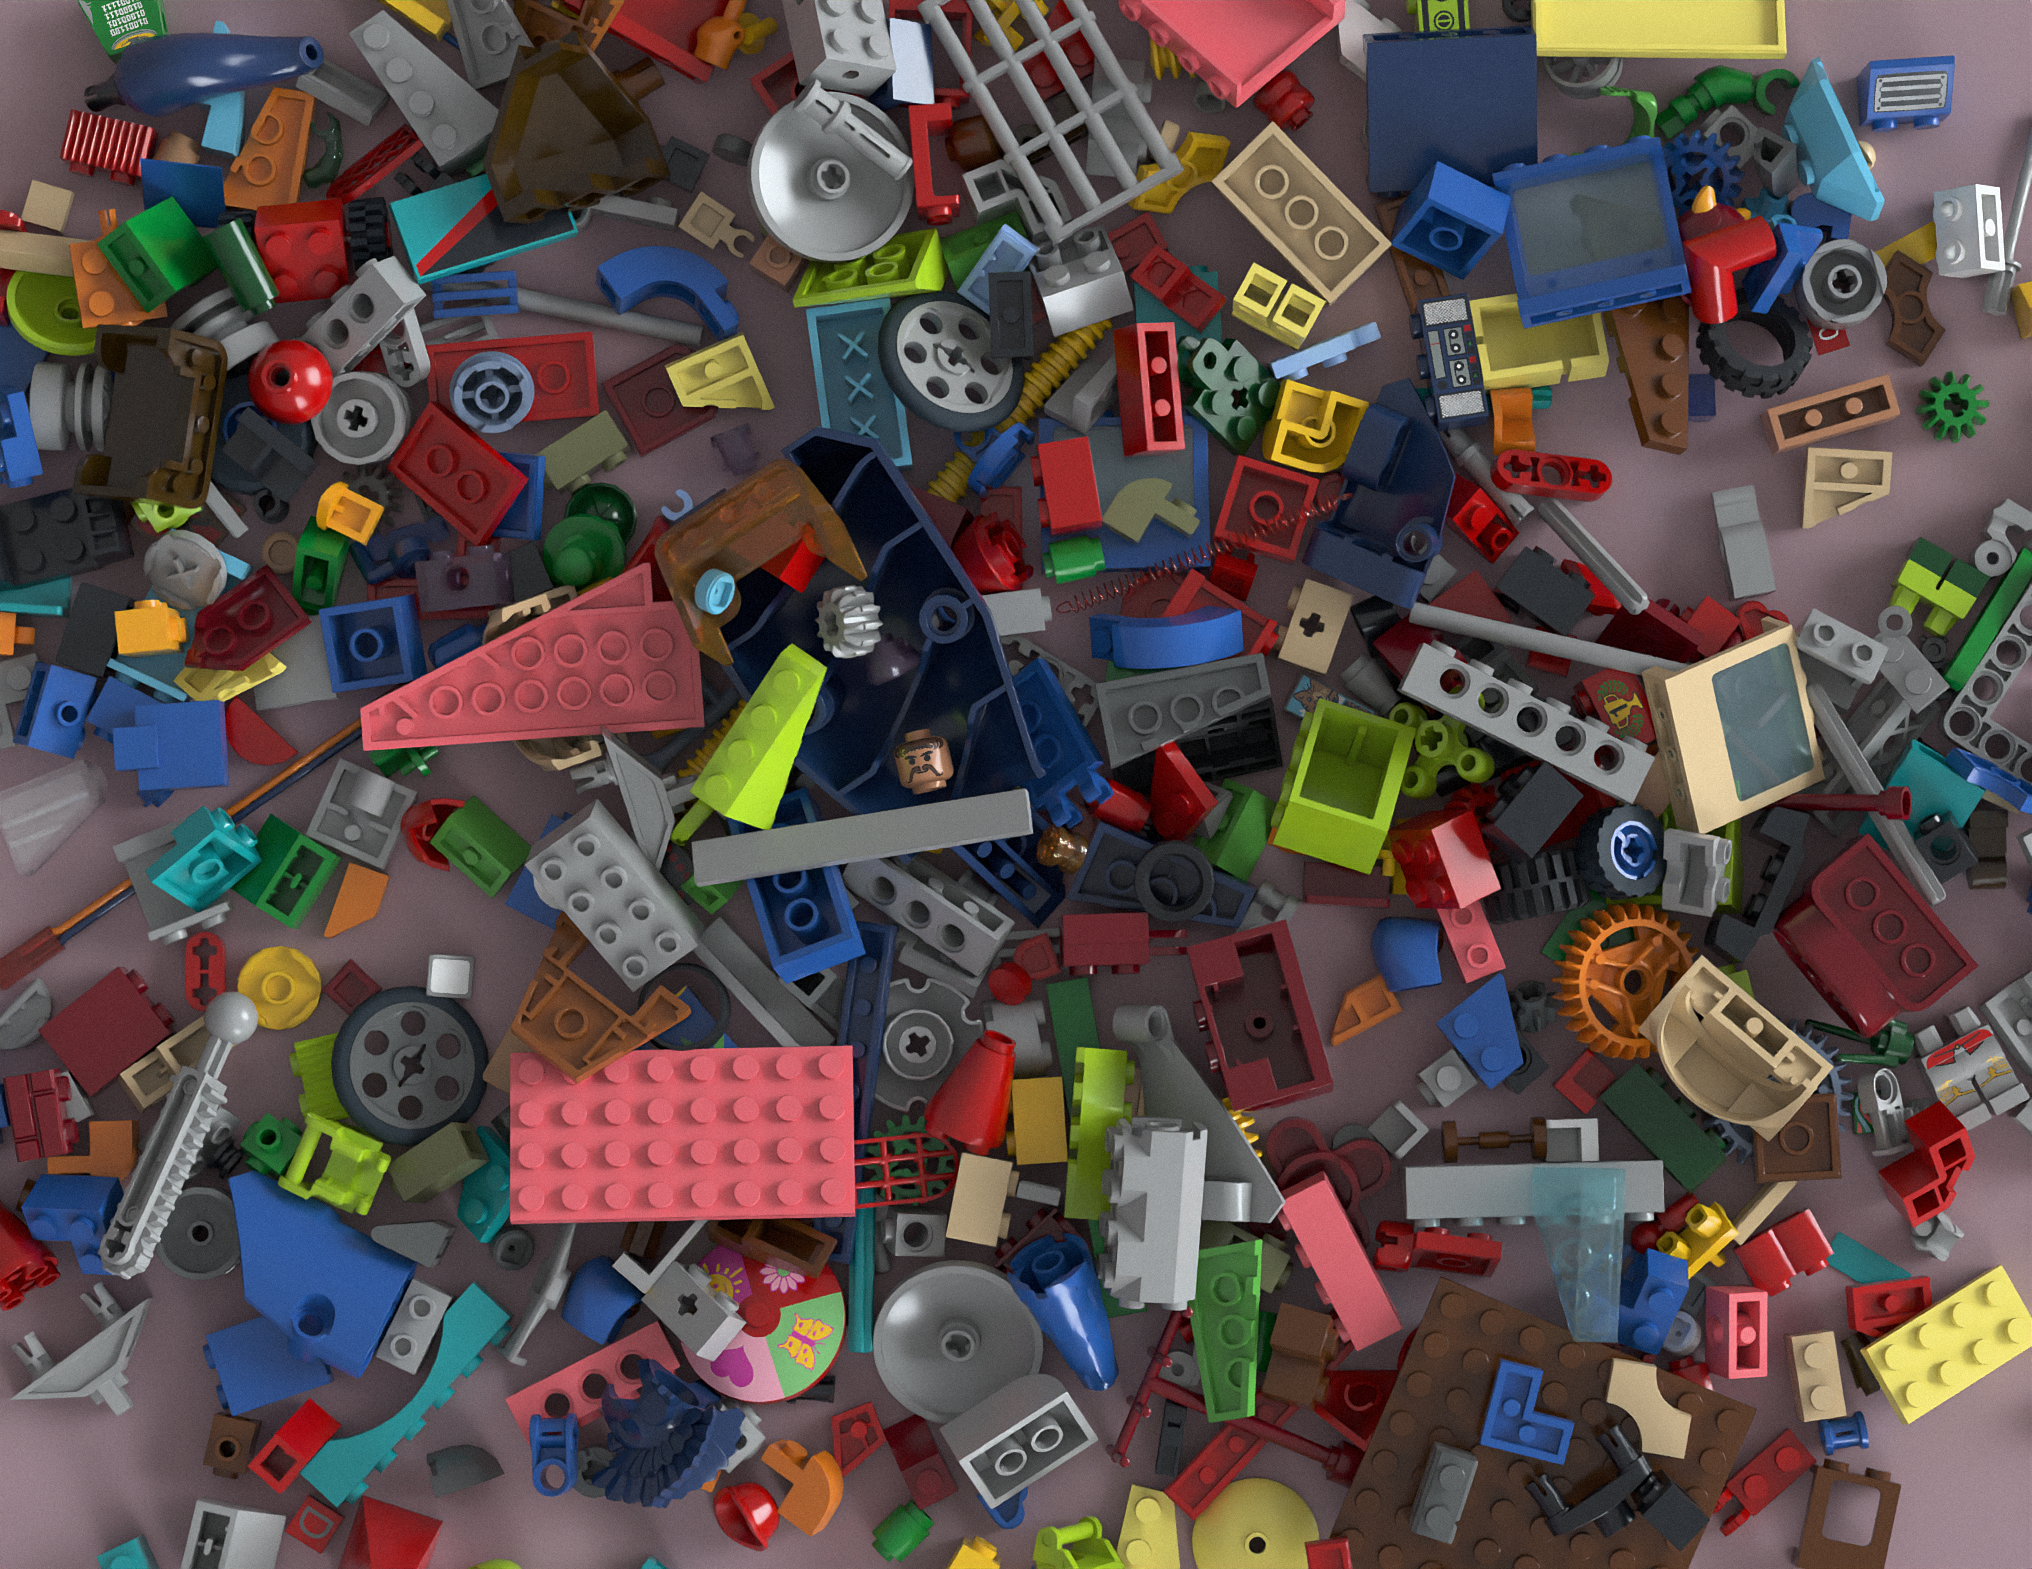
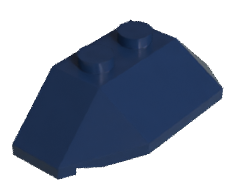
(1015, 873)

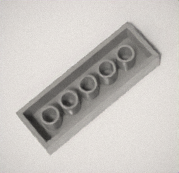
(1506, 1191)

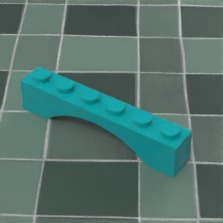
(467, 1329)

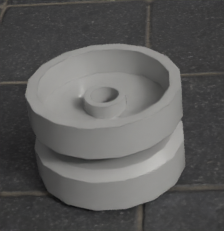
(378, 399)

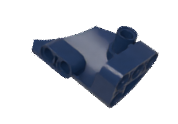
(1398, 487)

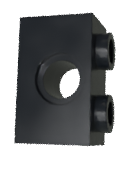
(1670, 1508)

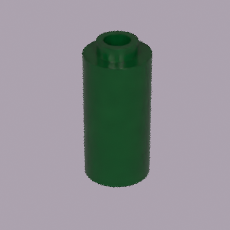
(242, 267)

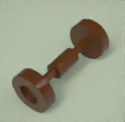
(1496, 1139)

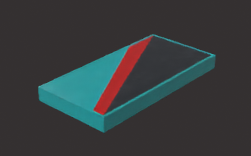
(465, 229)

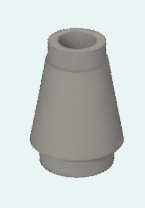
(1370, 684)

